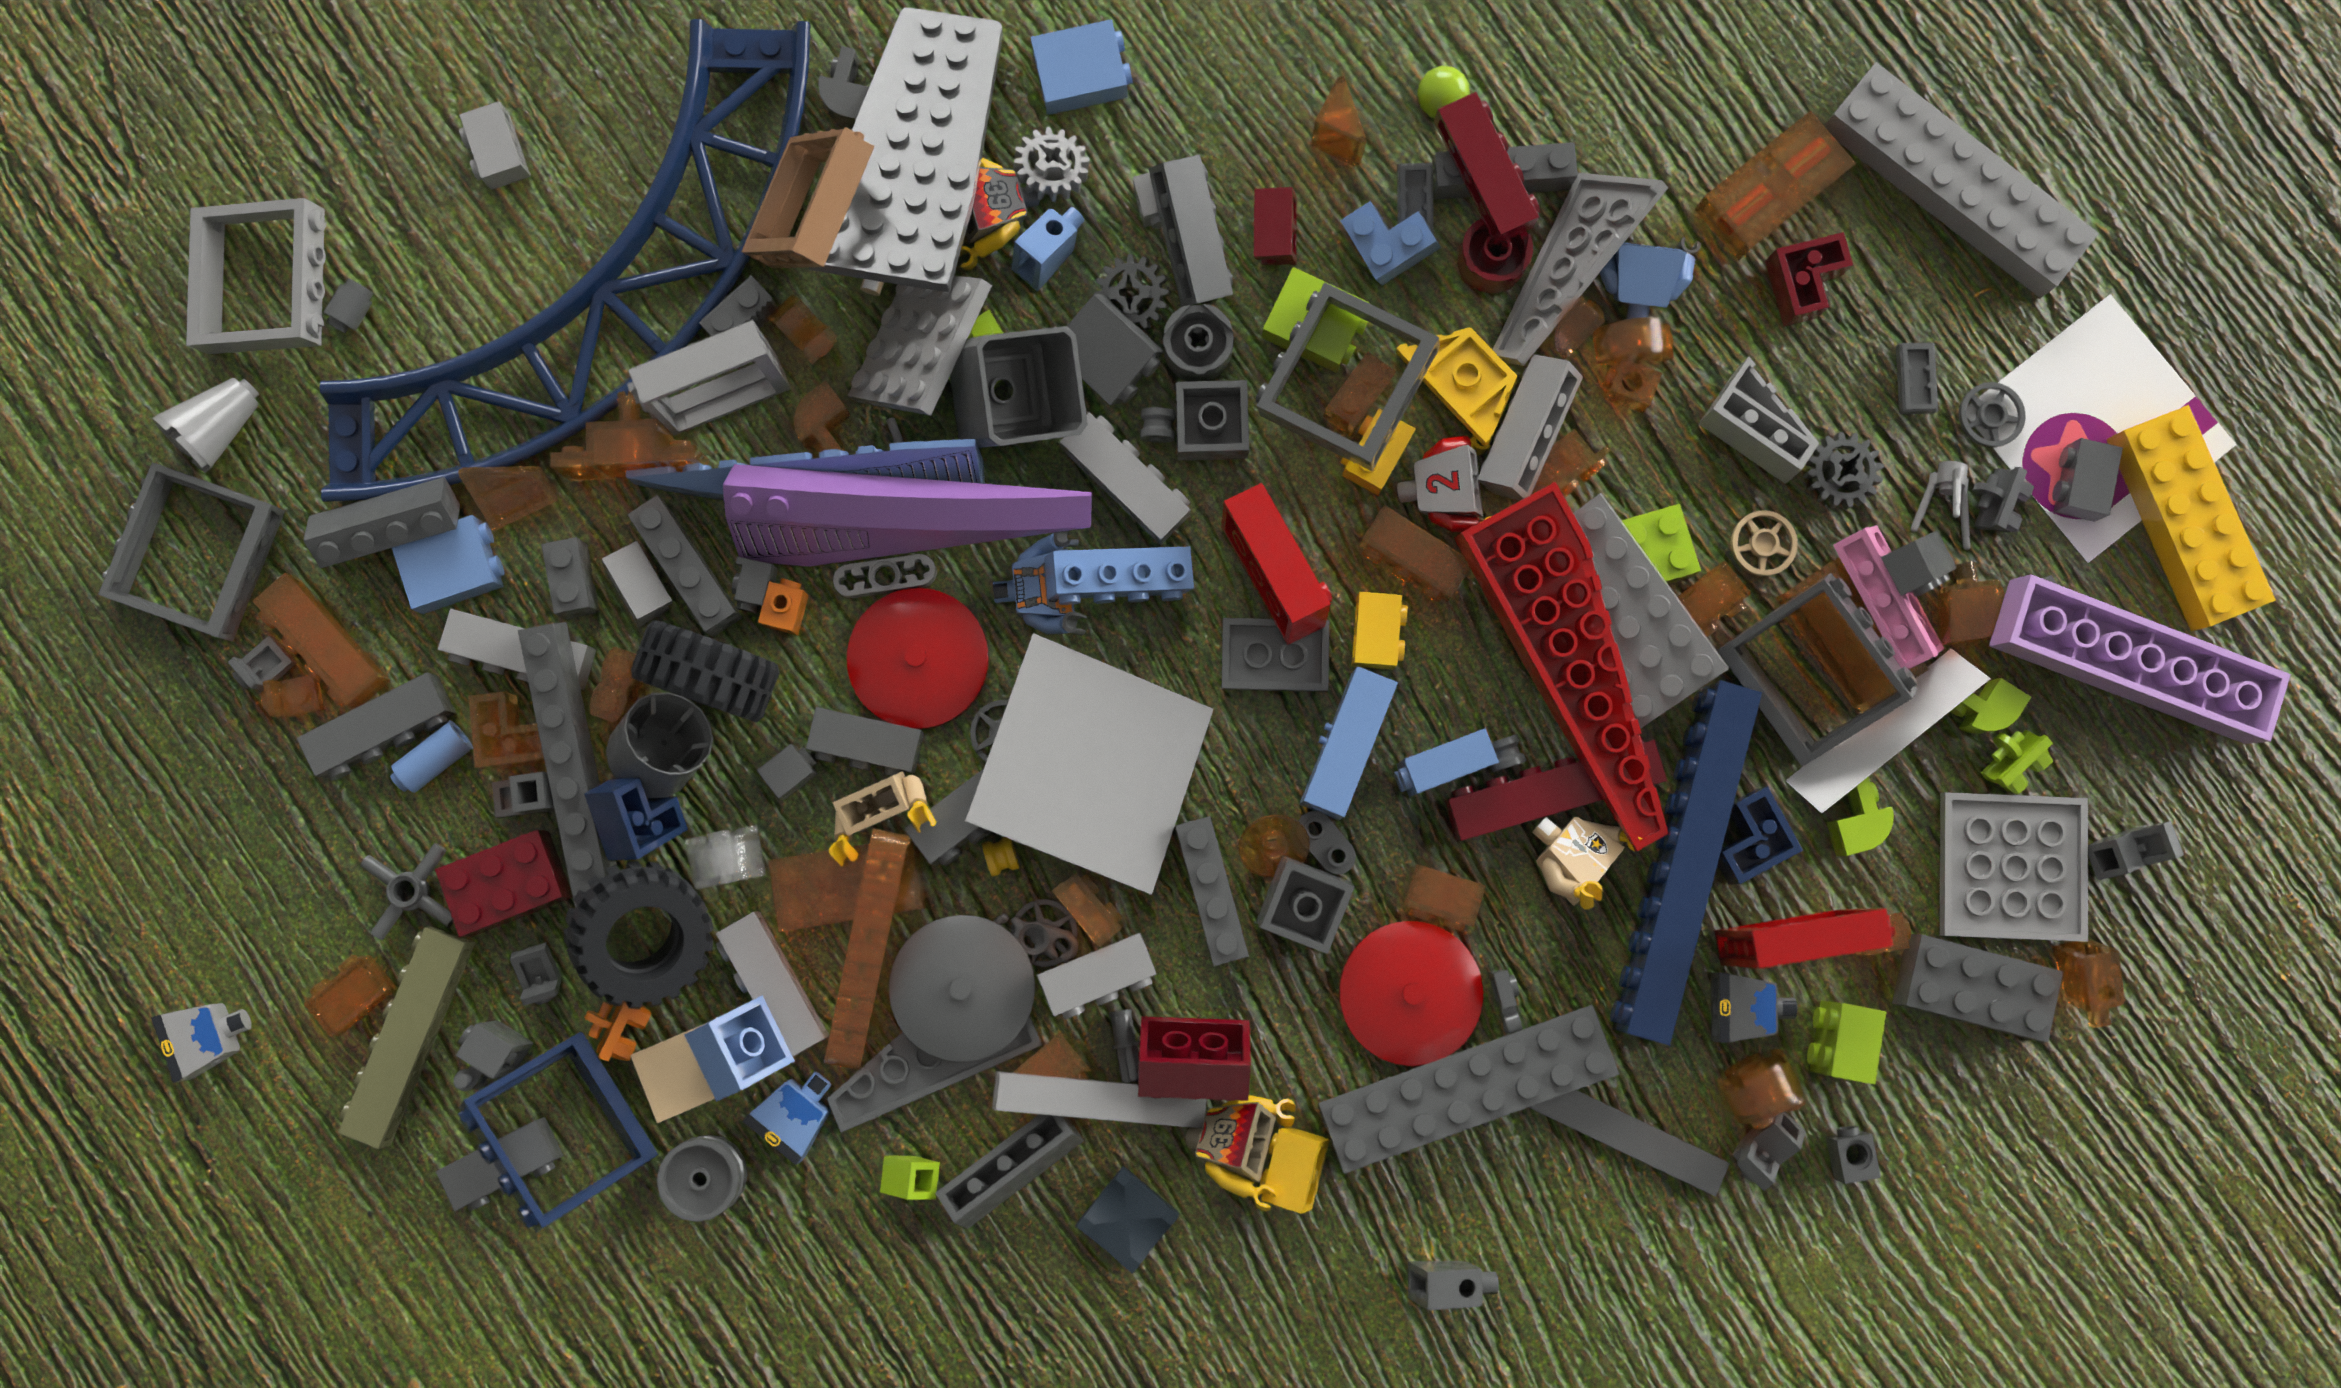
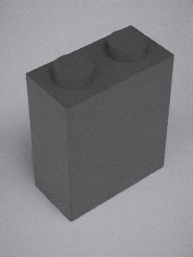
(1112, 350)

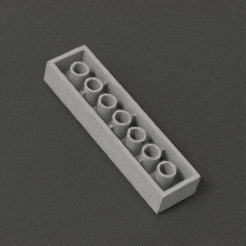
(1960, 181)

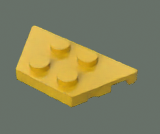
(1468, 380)

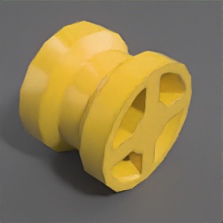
(1000, 856)

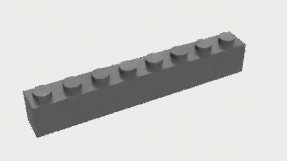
(565, 747)

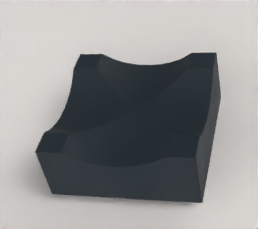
(1127, 1219)

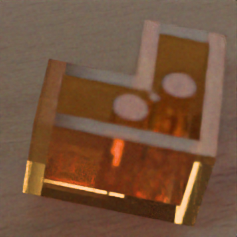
(498, 736)

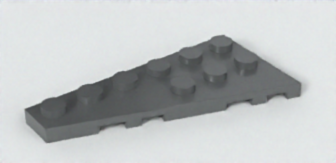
(907, 1073)

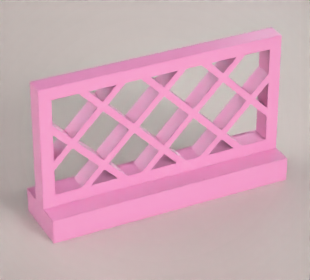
(1896, 616)

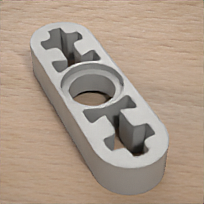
(860, 587)

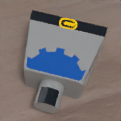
(199, 1038)

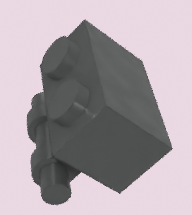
(492, 1053)

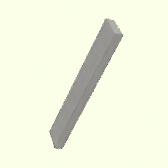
(1092, 1100)

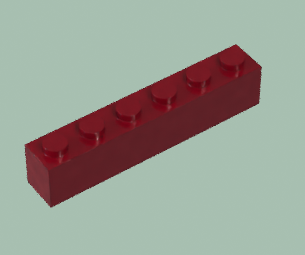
(1530, 797)

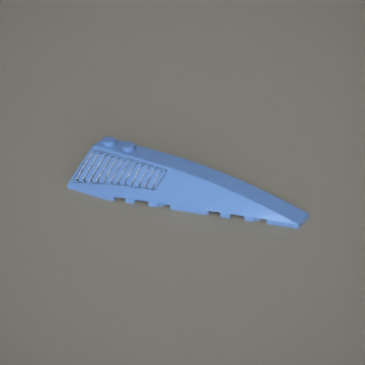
(922, 460)

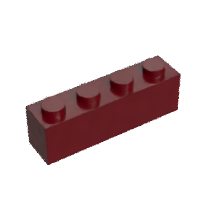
(1486, 167)

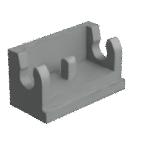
(637, 583)

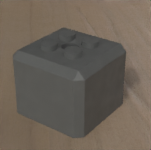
(1041, 383)

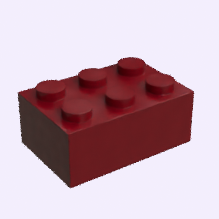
(504, 883)
(1194, 1058)

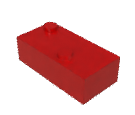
(1275, 564)

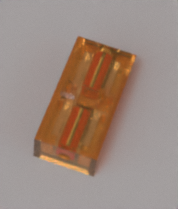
(1774, 185)

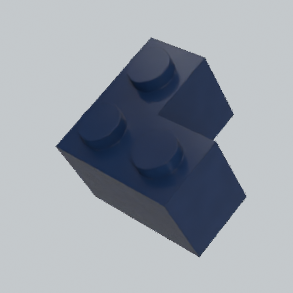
(630, 821)
(1764, 839)

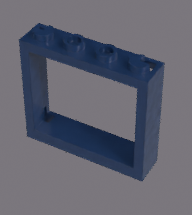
(607, 1097)

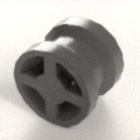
(1157, 425)
(1507, 753)

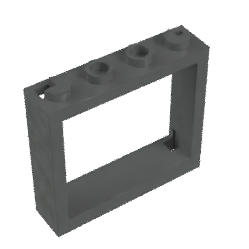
(1370, 453)
(244, 570)
(1774, 705)

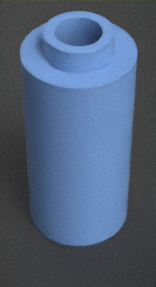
(430, 757)

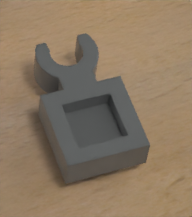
(1505, 990)

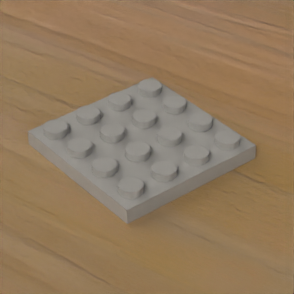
(918, 345)
(2014, 867)

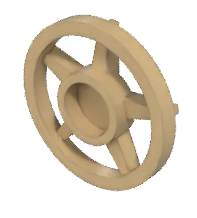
(1764, 543)

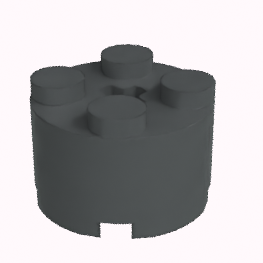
(1195, 324)

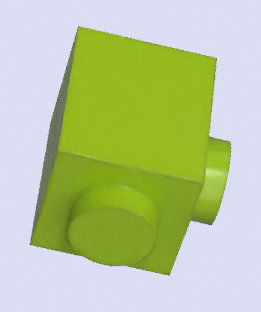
(909, 1177)

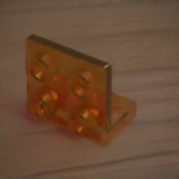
(1570, 461)

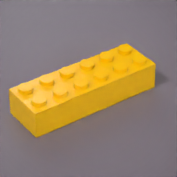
(2191, 519)

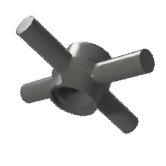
(394, 891)

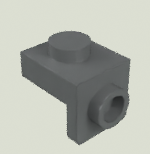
(262, 663)
(536, 974)

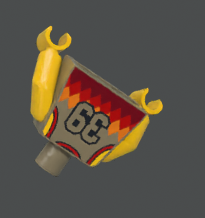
(1237, 1141)

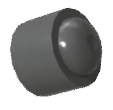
(661, 743)

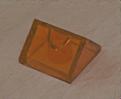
(1339, 127)

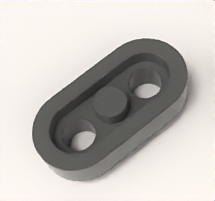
(1328, 841)

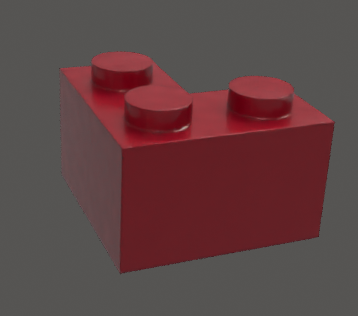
(1798, 275)

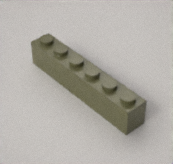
(406, 1037)

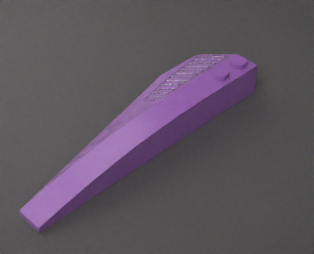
(850, 516)

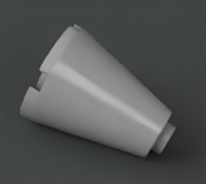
(208, 421)

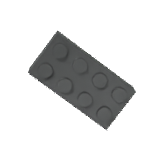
(1978, 987)

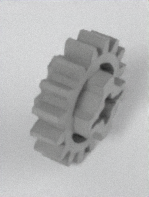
(1051, 166)

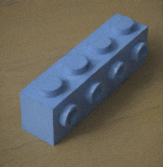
(1118, 573)

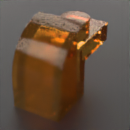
(803, 329)
(1633, 341)
(817, 416)

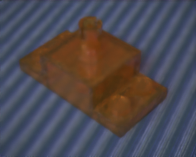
(624, 446)

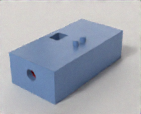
(1348, 743)

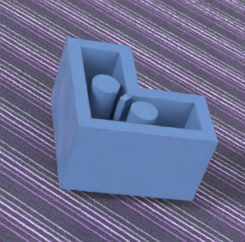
(1390, 250)

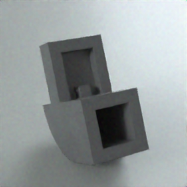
(839, 92)
(523, 795)
(2134, 849)
(1767, 1148)

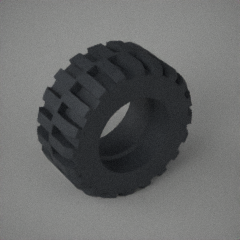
(705, 670)
(663, 971)

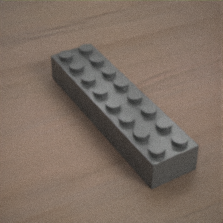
(1467, 1089)

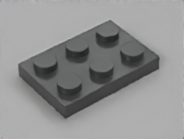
(1261, 660)

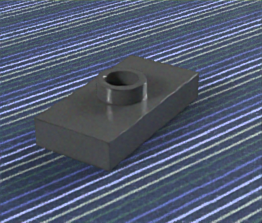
(1415, 191)
(1916, 378)

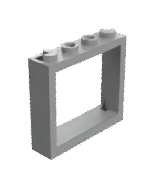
(206, 277)
(700, 362)

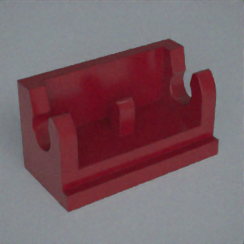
(1275, 226)

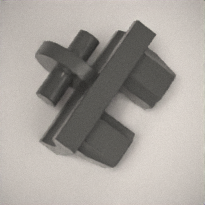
(1999, 498)

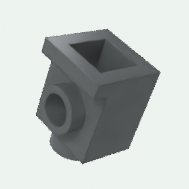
(752, 583)

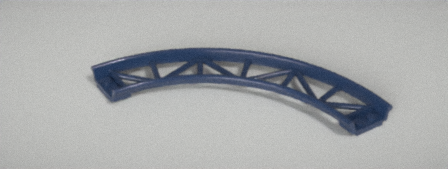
(352, 401)

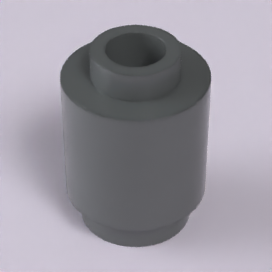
(348, 306)

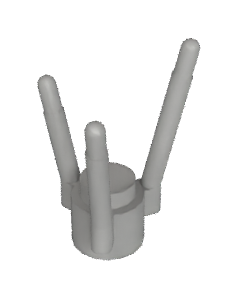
(1953, 482)

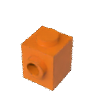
(783, 607)

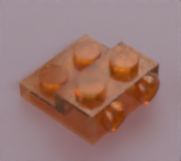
(1081, 901)

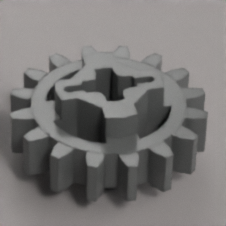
(1133, 279)
(1854, 478)

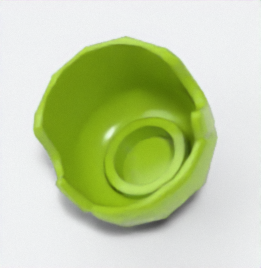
(1441, 88)

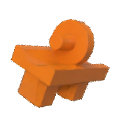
(612, 1042)

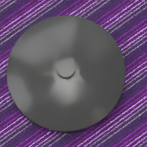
(962, 988)

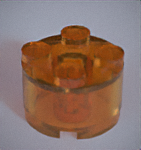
(1761, 1088)

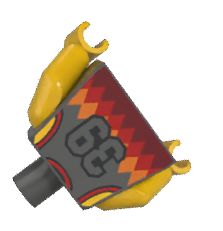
(996, 211)

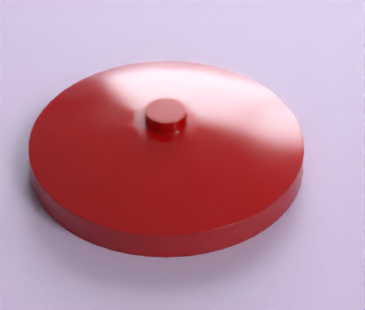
(918, 658)
(1410, 993)

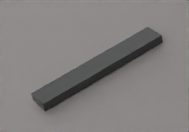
(1636, 1139)

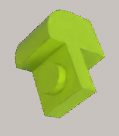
(1993, 709)
(1866, 827)

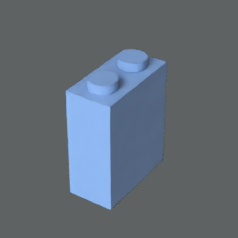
(1081, 66)
(449, 566)
(1445, 763)

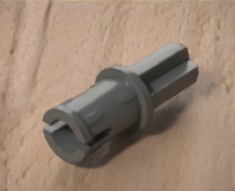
(1125, 1045)

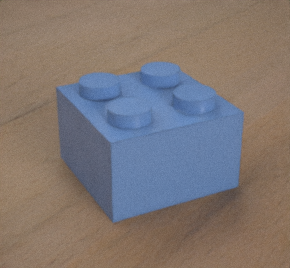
(739, 1048)

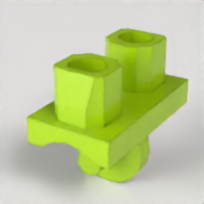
(2014, 757)

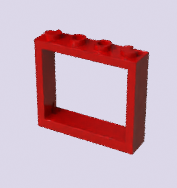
(1804, 937)

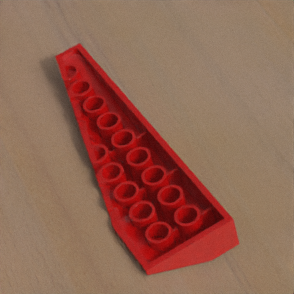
(1552, 607)

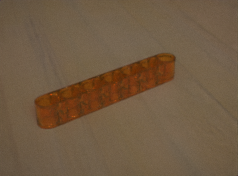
(866, 948)

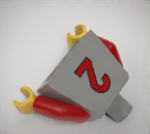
(1448, 484)

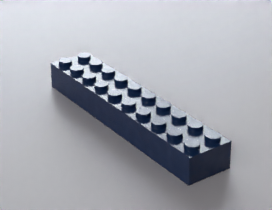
(1685, 862)

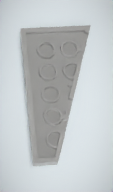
(1584, 237)

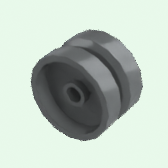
(687, 1193)

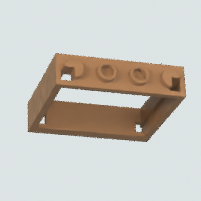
(845, 160)

